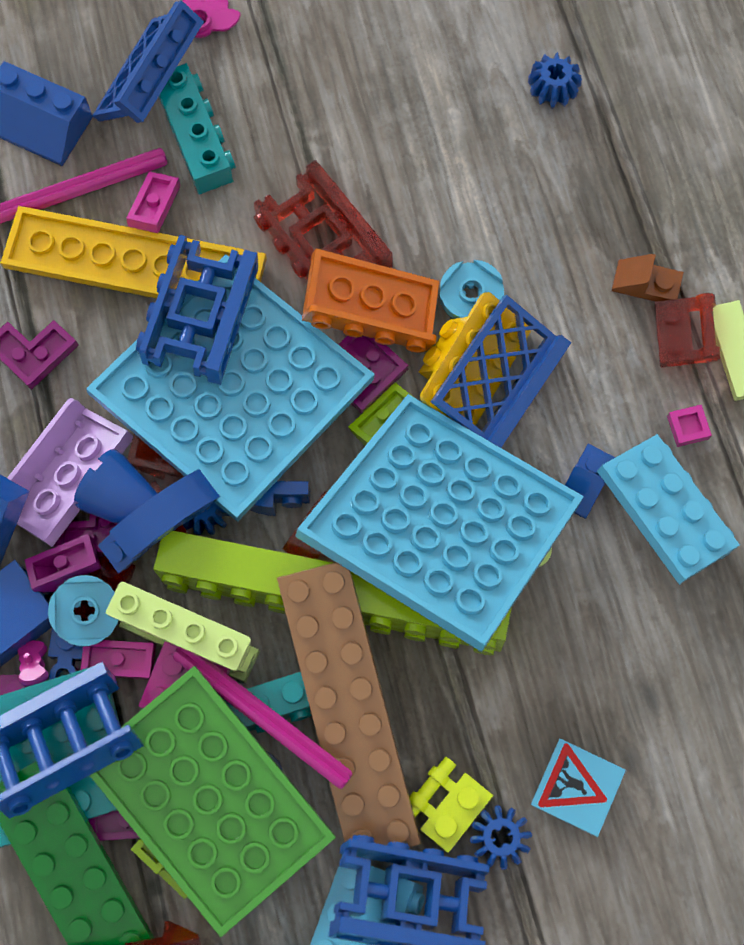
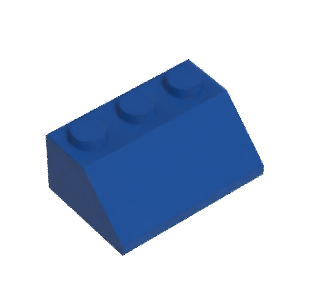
(40, 114)

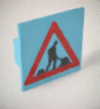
(578, 787)

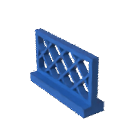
(150, 65)
(526, 385)

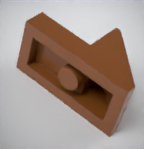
(645, 280)

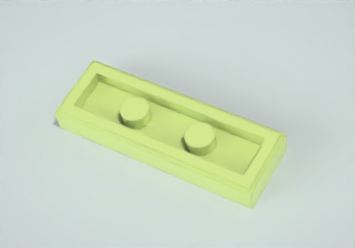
(730, 339)

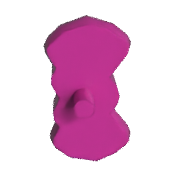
(32, 664)

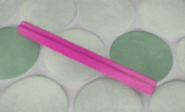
(85, 183)
(267, 719)

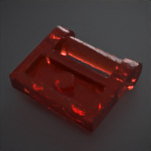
(676, 334)

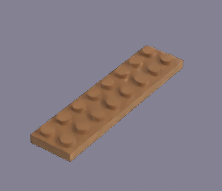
(348, 703)

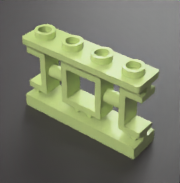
(164, 621)

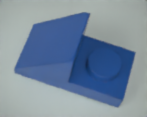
(585, 478)

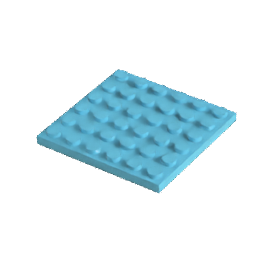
(272, 404)
(441, 520)

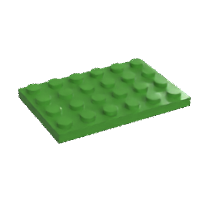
(212, 803)

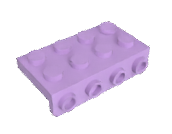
(58, 464)

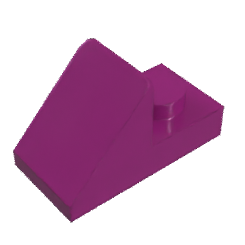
(61, 563)

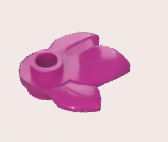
(214, 14)

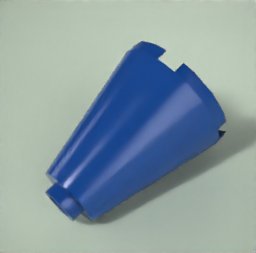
(113, 488)

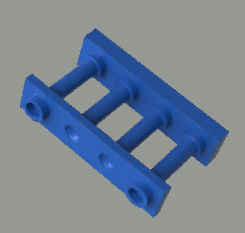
(47, 709)

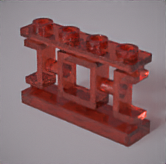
(336, 211)

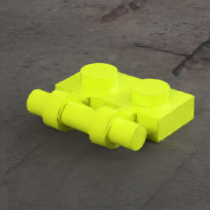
(457, 809)

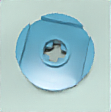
(468, 275)
(69, 597)

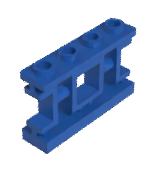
(226, 315)
(415, 867)

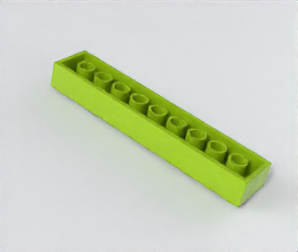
(251, 578)

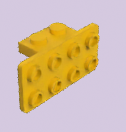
(453, 342)

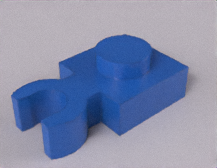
(65, 655)

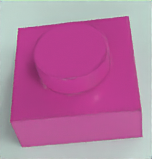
(689, 425)

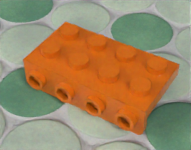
(371, 301)

